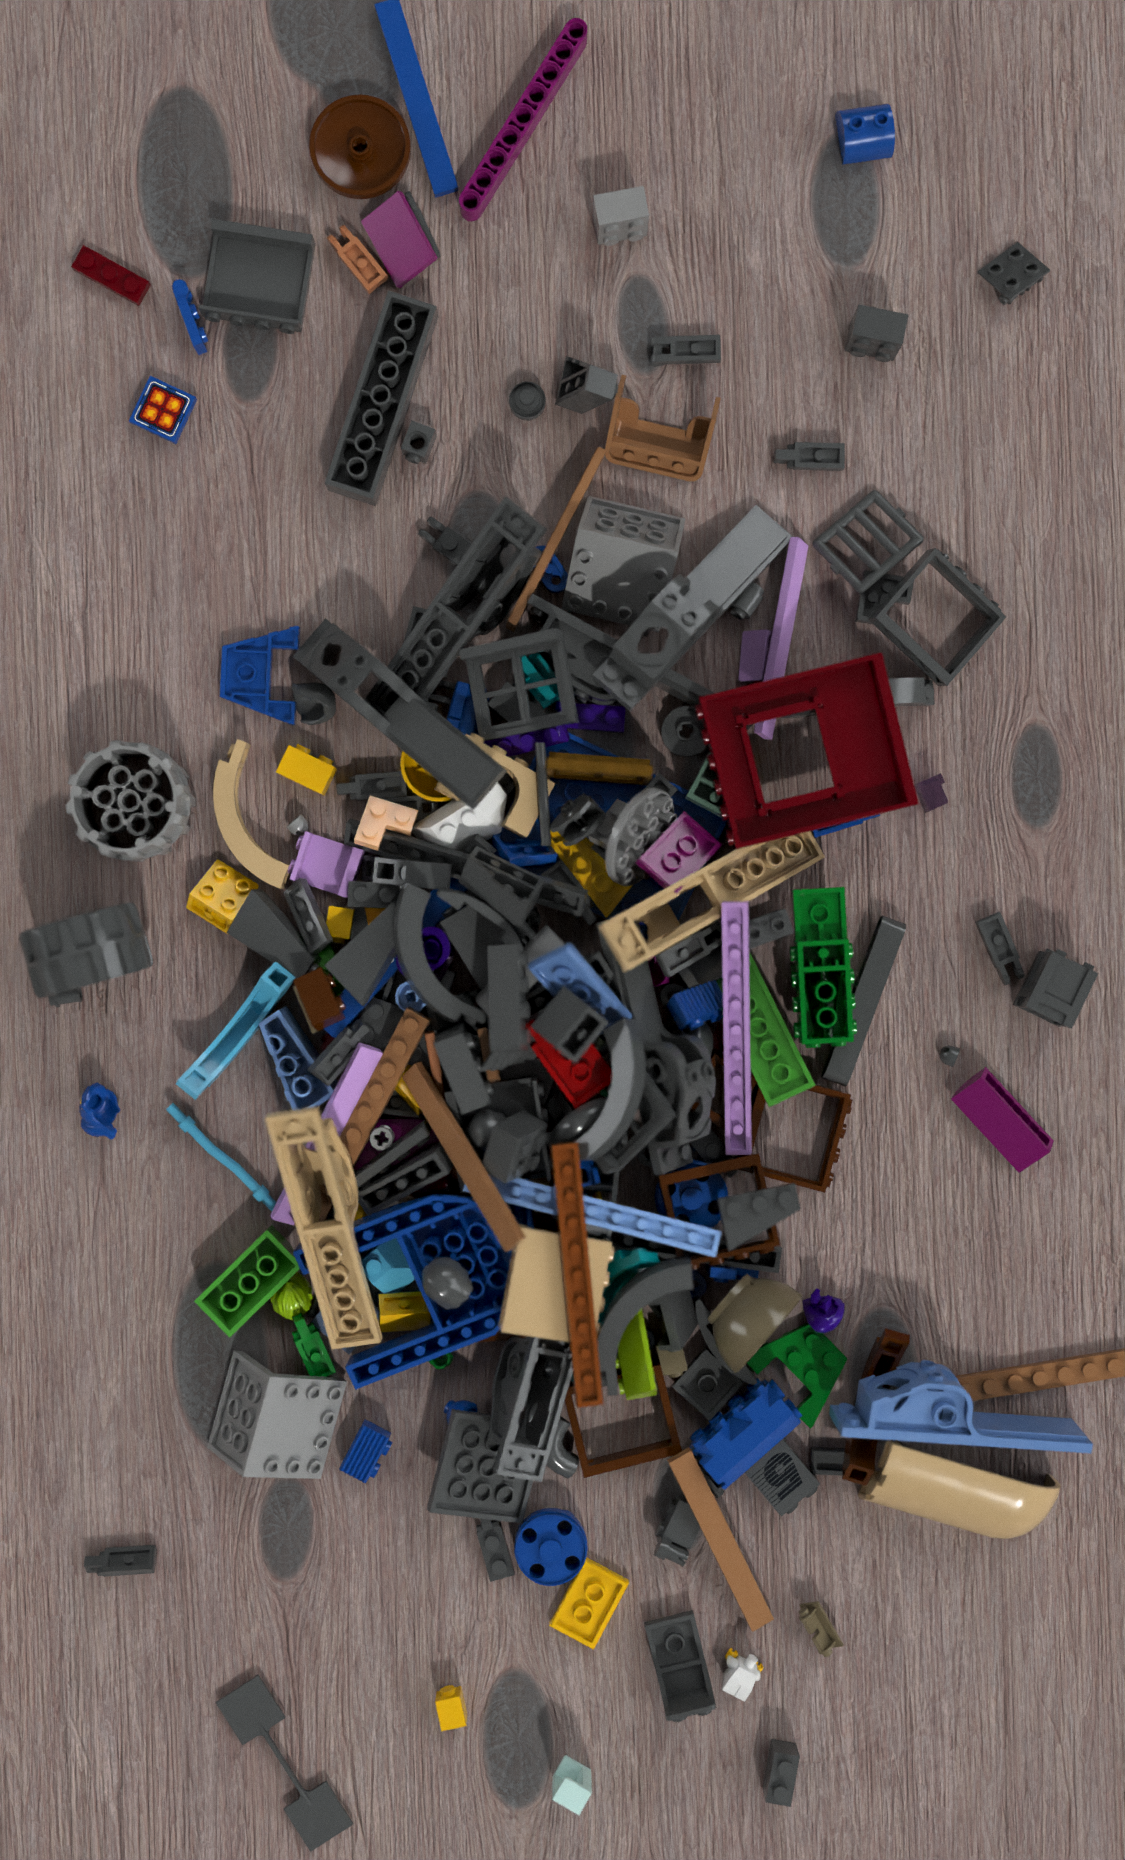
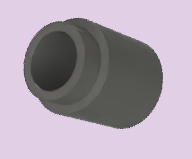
(747, 602)

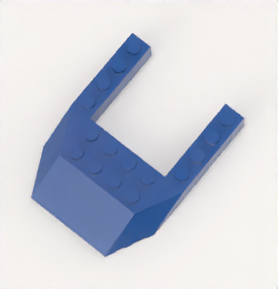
(429, 1230)

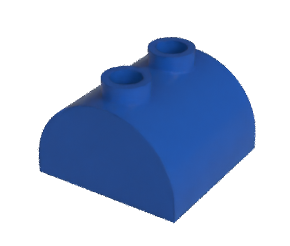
(866, 133)

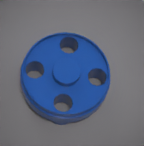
(694, 1196)
(550, 1546)

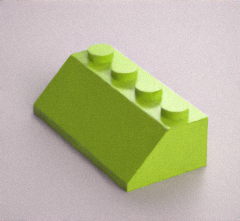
(635, 1361)

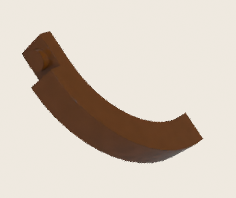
(883, 1358)

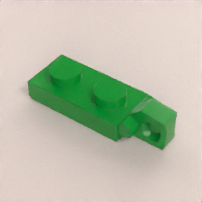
(312, 1348)

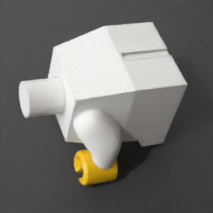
(741, 1674)

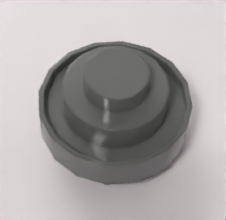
(527, 401)

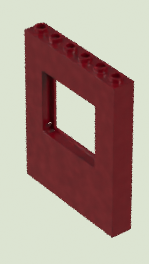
(859, 741)

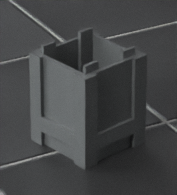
(1056, 988)

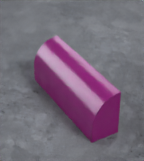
(1002, 1120)

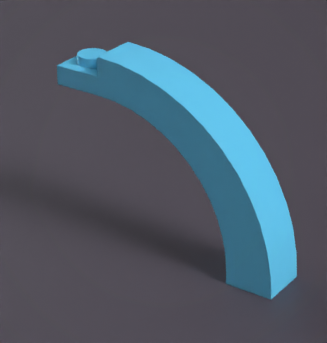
(237, 1032)

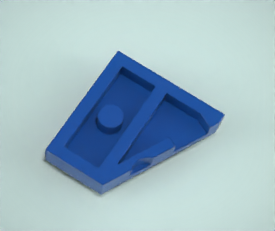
(524, 851)

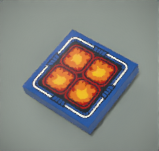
(163, 410)

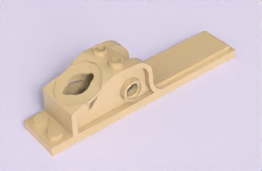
(733, 877)
(328, 1244)

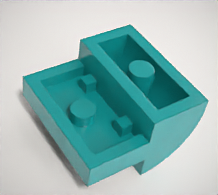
(538, 669)

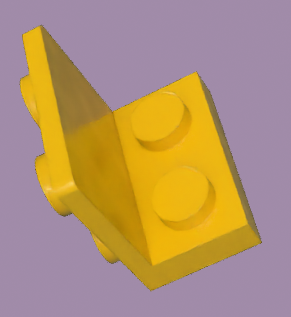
(220, 895)

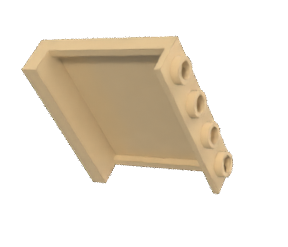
(535, 1285)

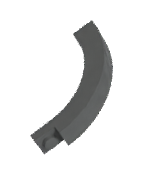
(905, 692)
(413, 963)
(625, 1091)
(639, 1291)

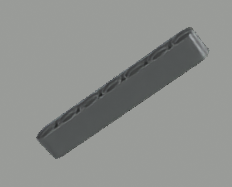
(867, 994)

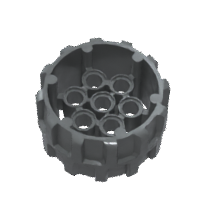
(85, 949)

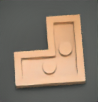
(383, 815)

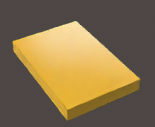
(589, 1603)

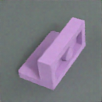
(754, 655)

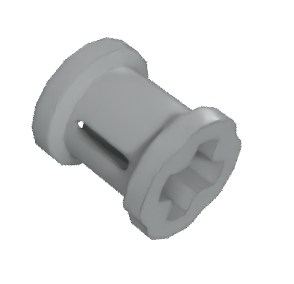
(375, 1140)

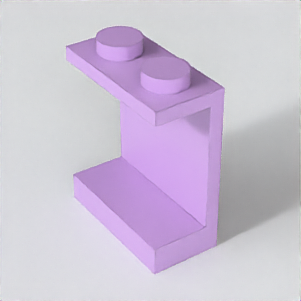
(326, 863)

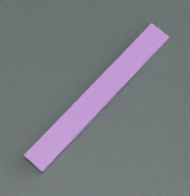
(784, 621)
(338, 1108)

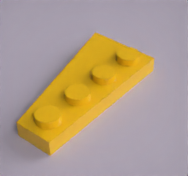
(590, 872)

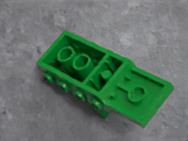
(822, 968)

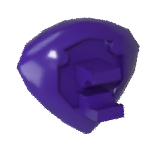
(823, 1312)

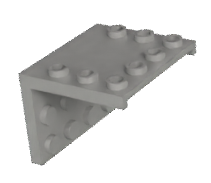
(620, 560)
(275, 1421)

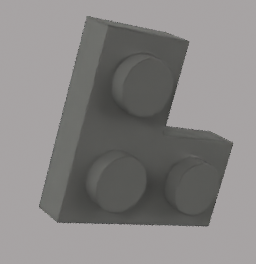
(875, 594)

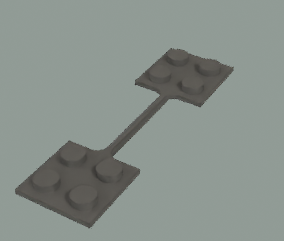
(317, 1811)

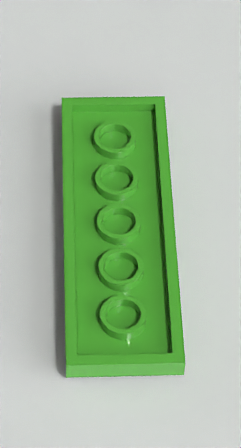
(774, 1054)

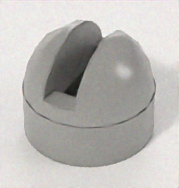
(298, 826)

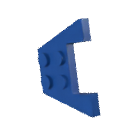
(248, 673)

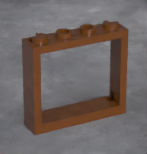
(831, 1152)
(741, 1251)
(630, 1456)

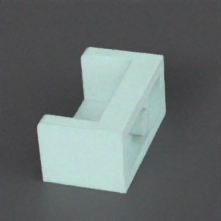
(571, 1785)

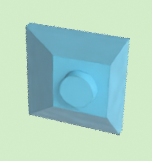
(387, 1267)

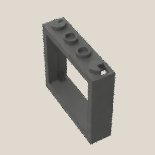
(972, 592)

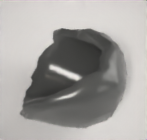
(314, 702)
(479, 1129)
(446, 1282)

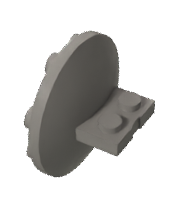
(631, 831)

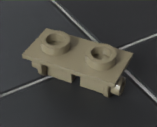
(816, 1621)

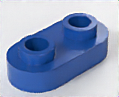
(554, 569)

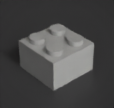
(620, 215)

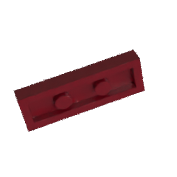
(111, 275)

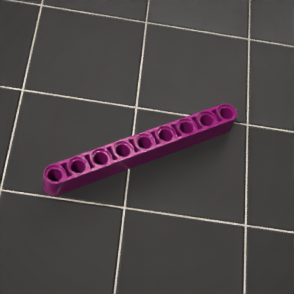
(528, 109)

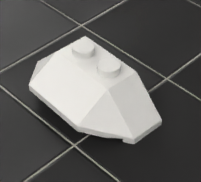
(458, 824)

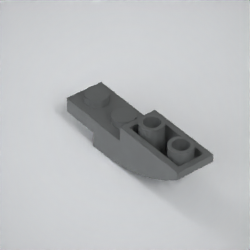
(402, 871)

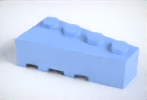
(293, 1056)

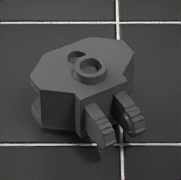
(578, 819)

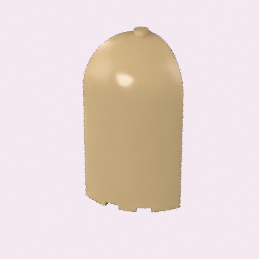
(958, 1493)

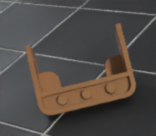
(658, 446)

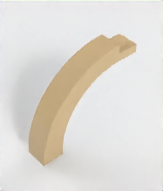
(232, 825)

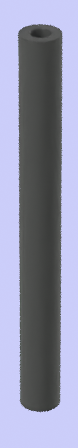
(543, 799)

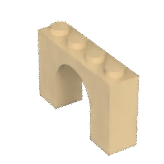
(525, 804)

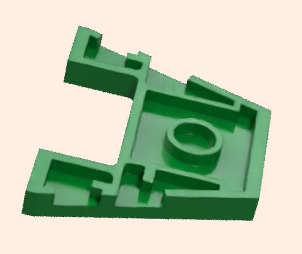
(810, 1359)

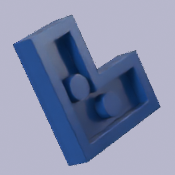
(723, 1273)

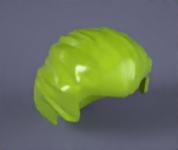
(293, 1297)

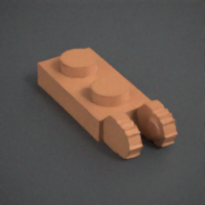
(358, 260)

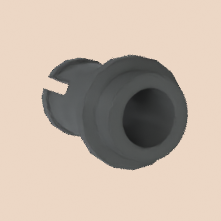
(66, 997)

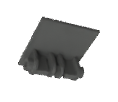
(1013, 272)

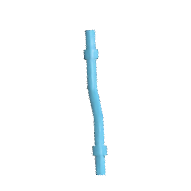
(187, 1124)

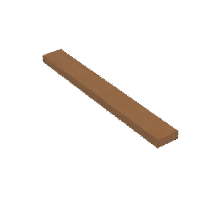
(555, 538)
(463, 1157)
(720, 1539)

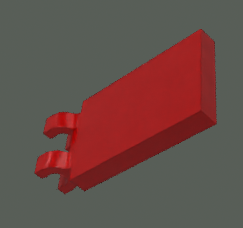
(578, 1079)

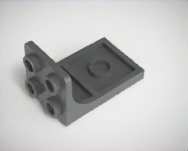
(680, 1666)

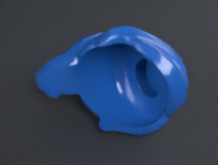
(98, 1111)

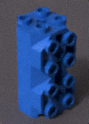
(745, 1432)

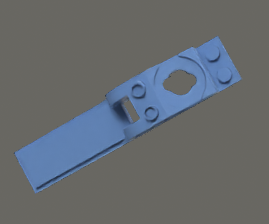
(938, 1409)

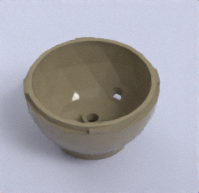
(750, 1317)

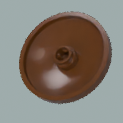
(360, 146)

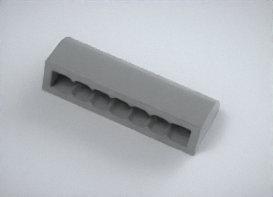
(541, 944)

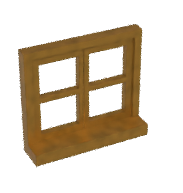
(599, 768)

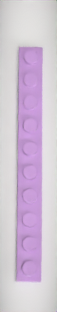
(736, 1027)

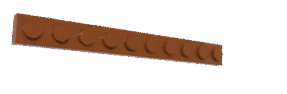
(576, 1274)

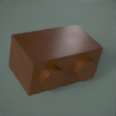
(320, 999)

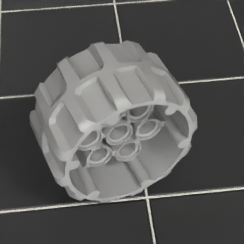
(84, 793)

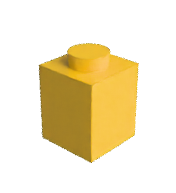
(340, 923)
(451, 1708)

